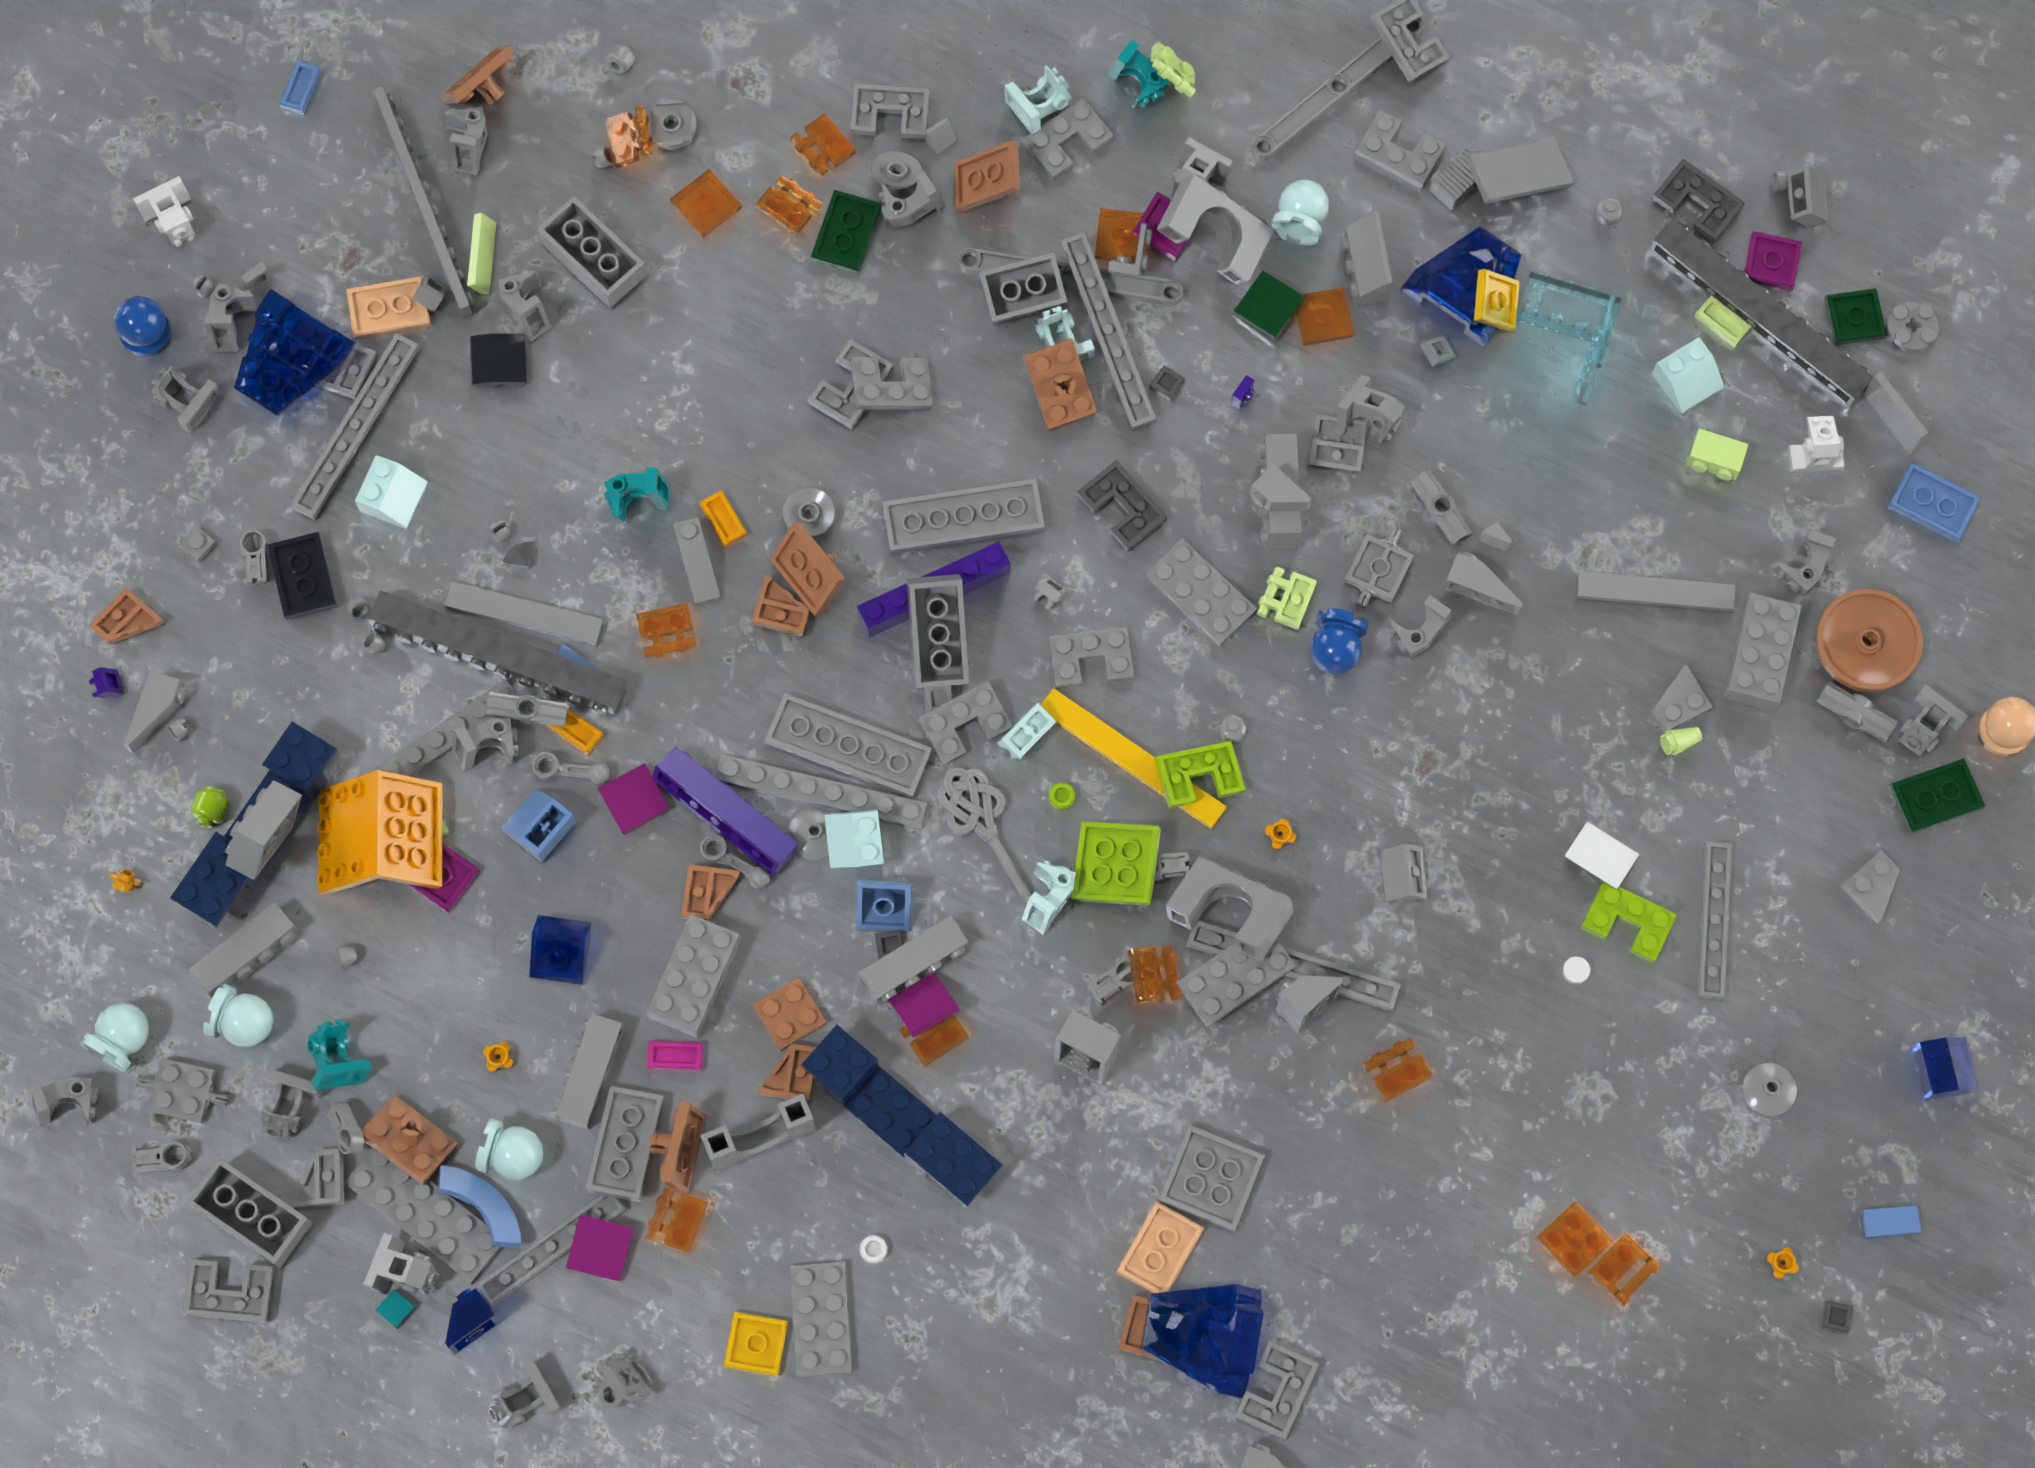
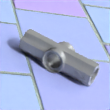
(1433, 494)
(509, 705)
(1856, 711)

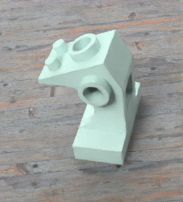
(1049, 87)
(1060, 321)
(1043, 909)

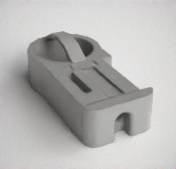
(255, 562)
(1172, 865)
(1109, 983)
(349, 1135)
(156, 1158)

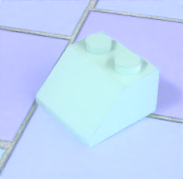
(1689, 375)
(390, 492)
(854, 838)

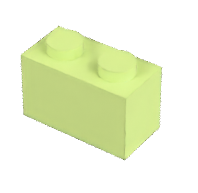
(1717, 455)

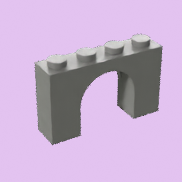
(1247, 232)
(1211, 882)
(731, 1147)

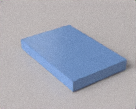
(1934, 502)

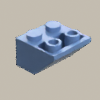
(539, 824)

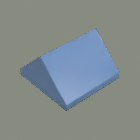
(883, 905)

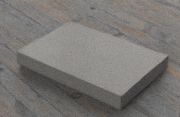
(1895, 413)

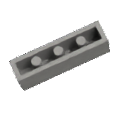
(244, 949)
(913, 959)
(589, 1071)

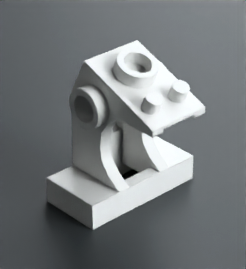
(166, 203)
(1821, 445)

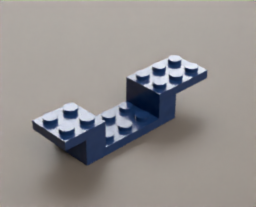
(294, 762)
(899, 1118)

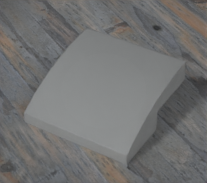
(1337, 446)

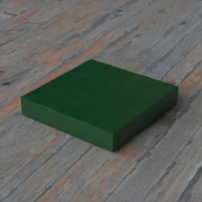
(1269, 305)
(1855, 316)

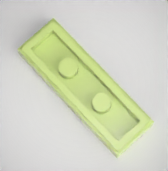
(481, 254)

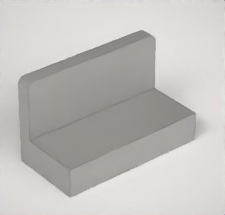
(1403, 873)

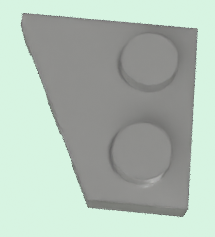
(352, 374)
(1681, 701)
(1873, 885)
(322, 1181)

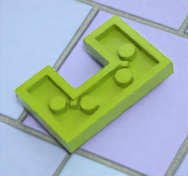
(1215, 759)
(1650, 918)

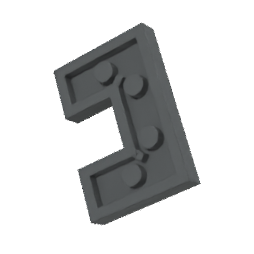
(1691, 182)
(1142, 511)

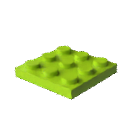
(1116, 863)

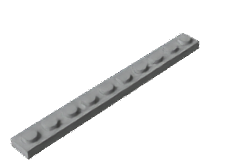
(428, 211)

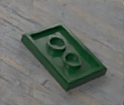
(846, 232)
(1937, 796)

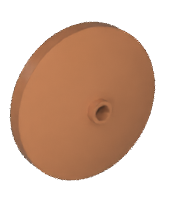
(1880, 621)

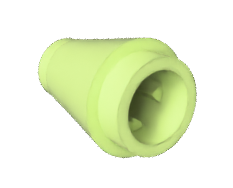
(1678, 740)

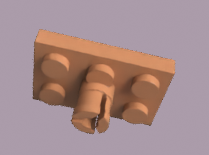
(480, 78)
(986, 176)
(1059, 383)
(807, 568)
(408, 1140)
(680, 1147)

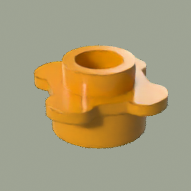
(1281, 826)
(124, 880)
(502, 1050)
(1790, 1262)

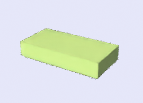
(1723, 321)

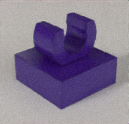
(106, 682)

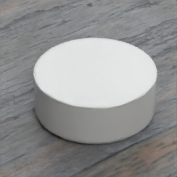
(1576, 970)
(873, 1249)

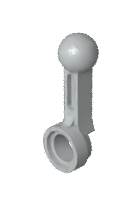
(598, 773)
(757, 876)

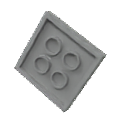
(1211, 1178)

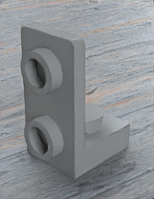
(1124, 264)

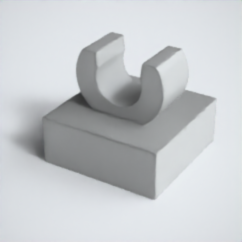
(1050, 589)

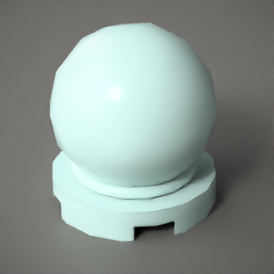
(1301, 212)
(241, 1018)
(118, 1033)
(511, 1152)

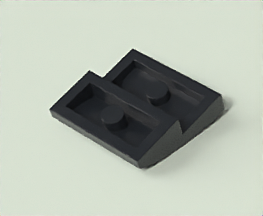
(497, 360)

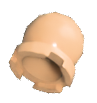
(2007, 726)

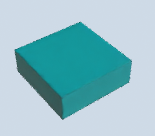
(395, 1308)

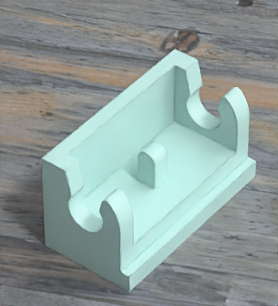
(1027, 731)

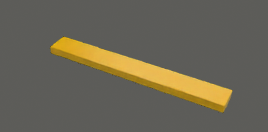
(1124, 753)

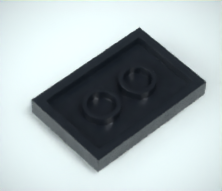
(302, 575)

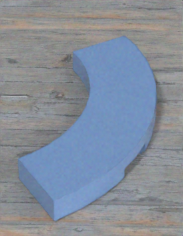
(481, 1194)

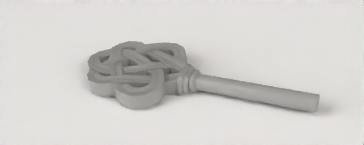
(989, 834)

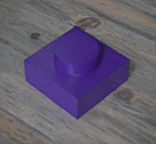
(1243, 393)

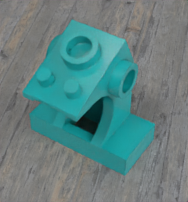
(1140, 67)
(648, 484)
(332, 1040)

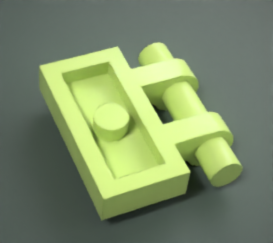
(1173, 69)
(1294, 601)

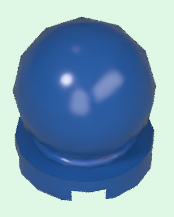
(142, 326)
(1337, 642)

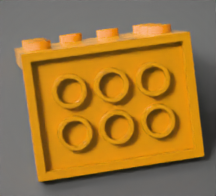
(380, 830)

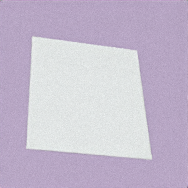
(1601, 855)

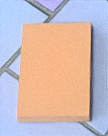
(386, 308)
(1160, 1249)

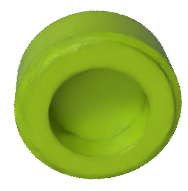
(1062, 796)

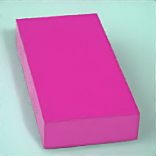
(675, 1056)

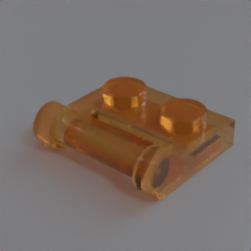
(1617, 1263)

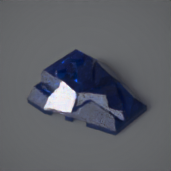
(1452, 277)
(288, 354)
(1207, 1334)

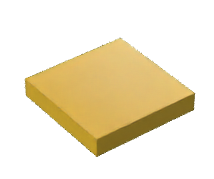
(1496, 300)
(756, 1344)

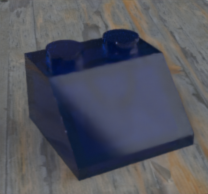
(559, 949)
(1945, 1067)
(469, 1320)

